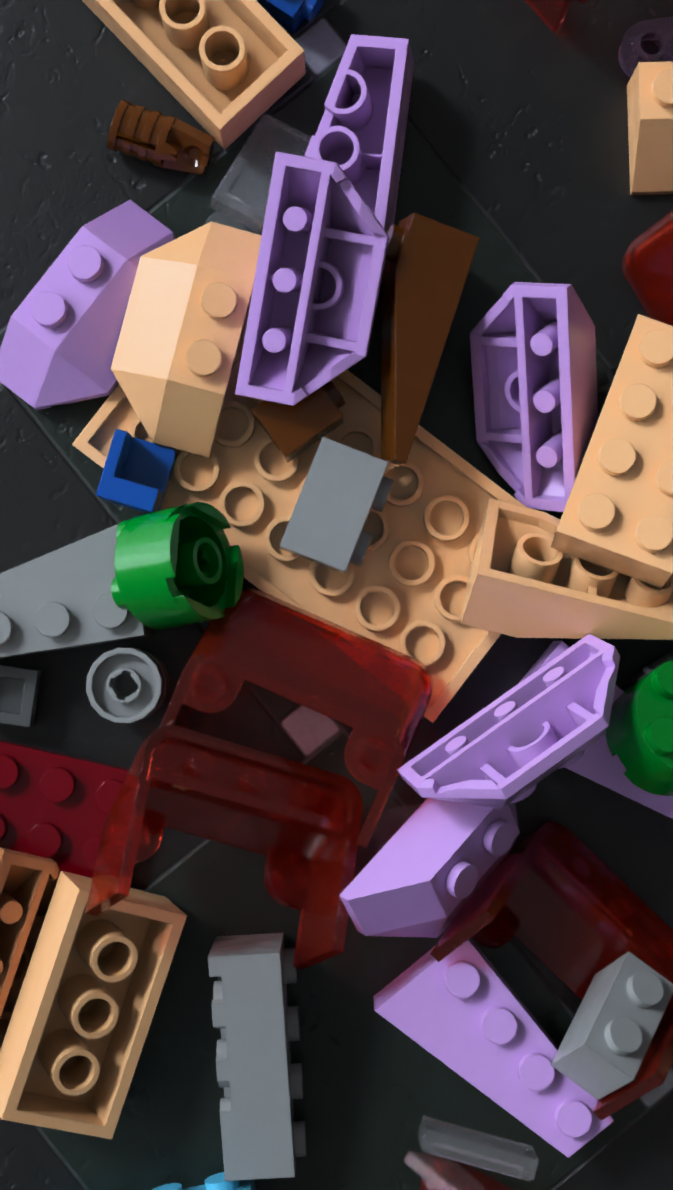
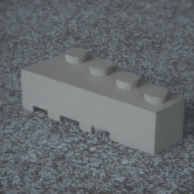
(64, 600)
(255, 1056)

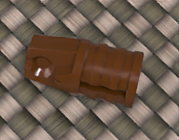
(159, 139)

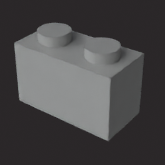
(335, 506)
(613, 1026)

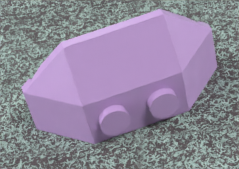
(311, 282)
(71, 320)
(535, 390)
(523, 733)
(430, 869)

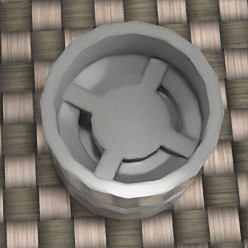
(127, 684)

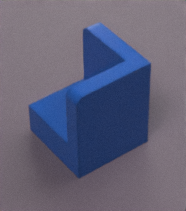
(136, 473)

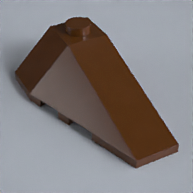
(419, 301)

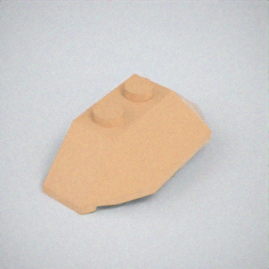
(186, 333)

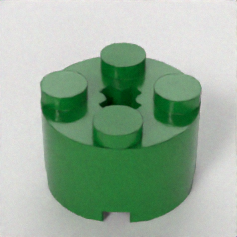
(176, 566)
(643, 731)

